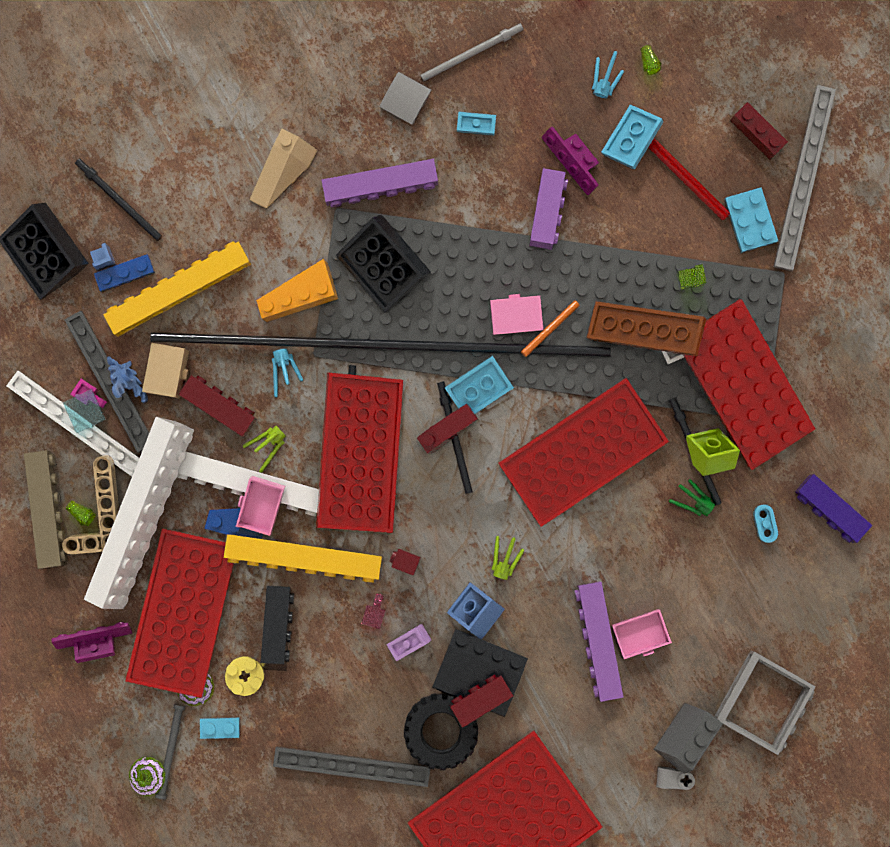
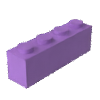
(547, 209)

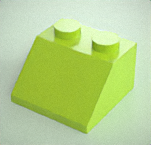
(712, 451)

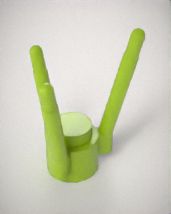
(274, 436)
(502, 569)

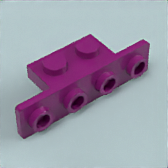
(574, 157)
(92, 643)

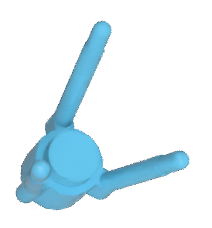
(603, 88)
(282, 359)

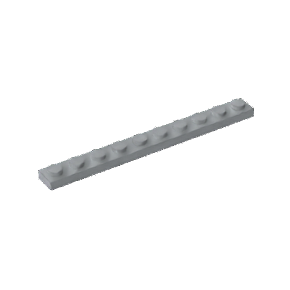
(804, 178)

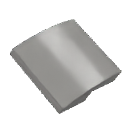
(405, 98)

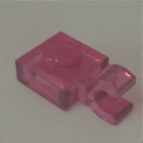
(374, 614)

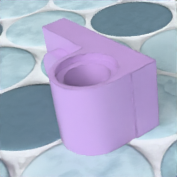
(409, 642)

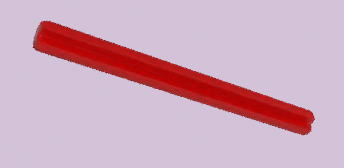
(688, 179)

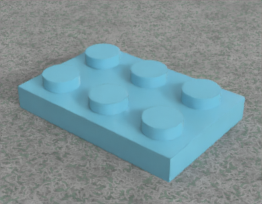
(632, 136)
(751, 220)
(480, 385)

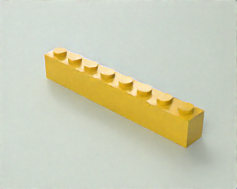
(176, 289)
(303, 557)

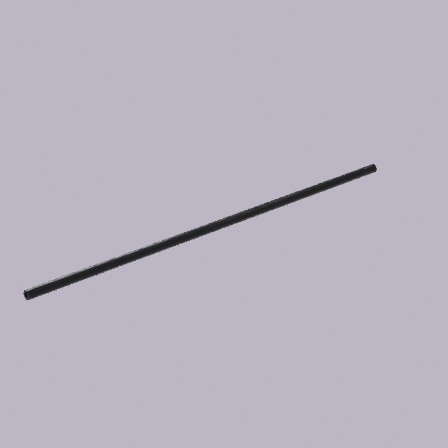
(377, 344)

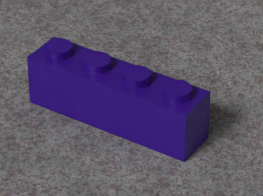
(833, 509)

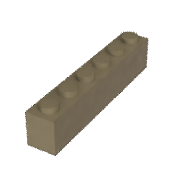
(44, 509)

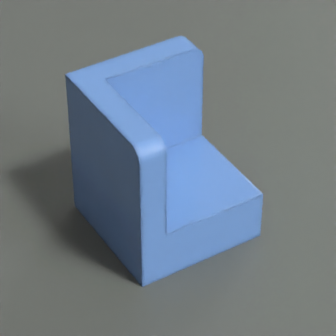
(102, 257)

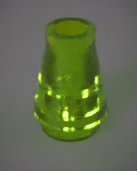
(651, 63)
(81, 513)

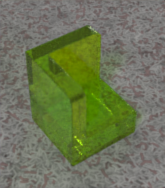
(692, 277)

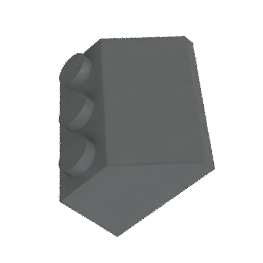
(688, 737)

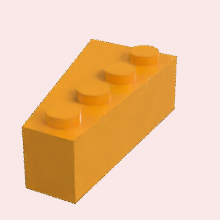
(300, 293)

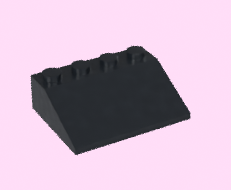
(42, 250)
(383, 262)
(472, 661)

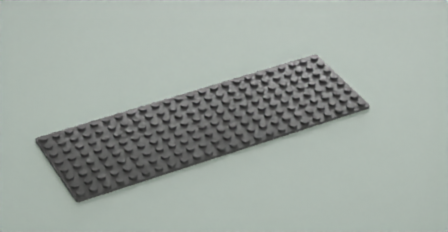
(486, 265)

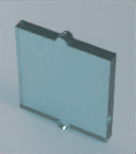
(84, 411)

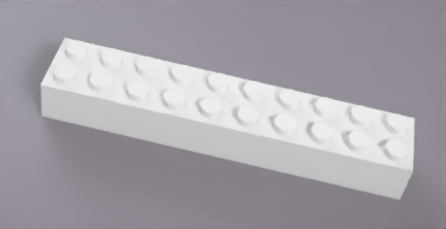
(139, 514)

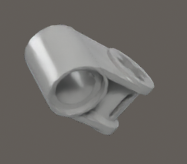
(671, 779)

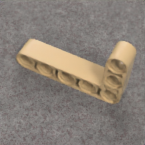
(103, 511)

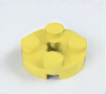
(238, 685)

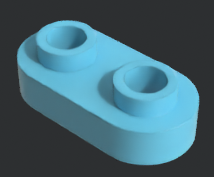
(767, 522)

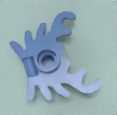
(123, 377)

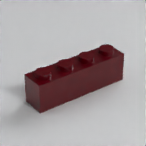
(217, 406)

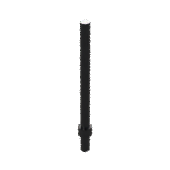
(92, 175)
(445, 401)
(679, 417)

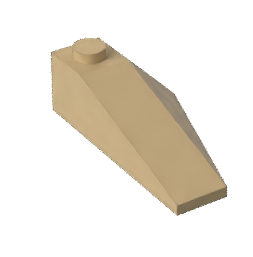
(285, 163)

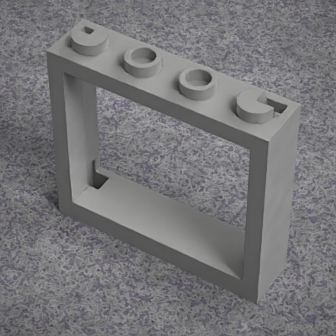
(796, 712)

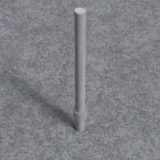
(503, 35)

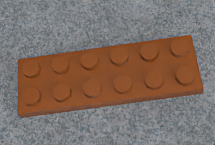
(646, 328)

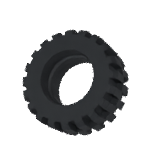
(418, 746)

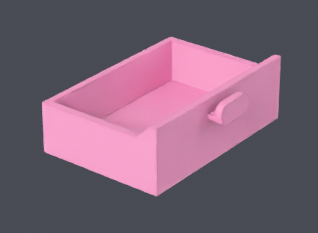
(516, 314)
(260, 505)
(641, 634)

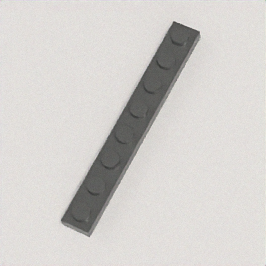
(98, 362)
(351, 766)

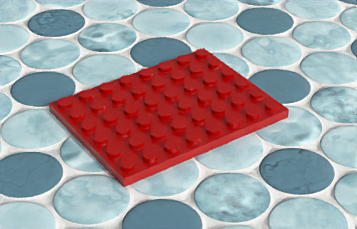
(510, 803)

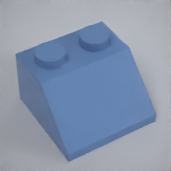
(475, 611)

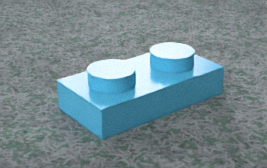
(476, 123)
(219, 728)

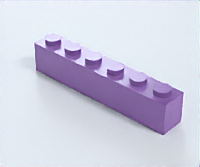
(380, 182)
(600, 641)

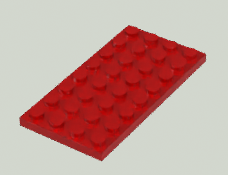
(748, 386)
(583, 452)
(359, 453)
(181, 614)

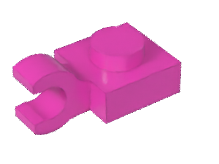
(84, 386)

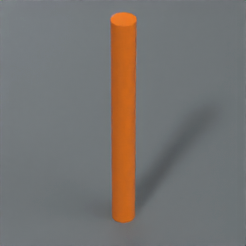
(550, 328)

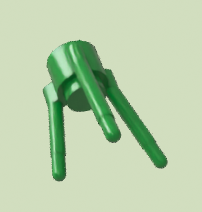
(703, 504)

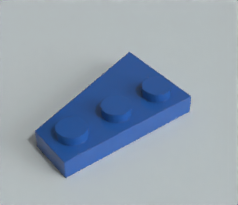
(225, 522)

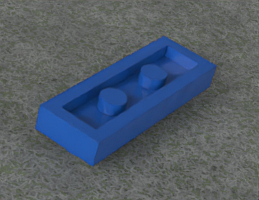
(124, 273)

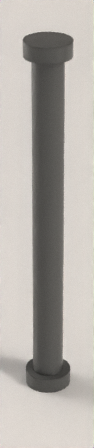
(170, 748)

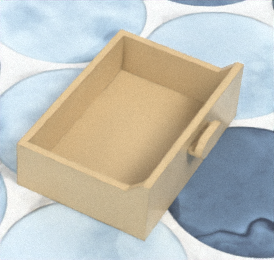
(166, 370)

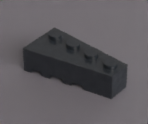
(276, 628)

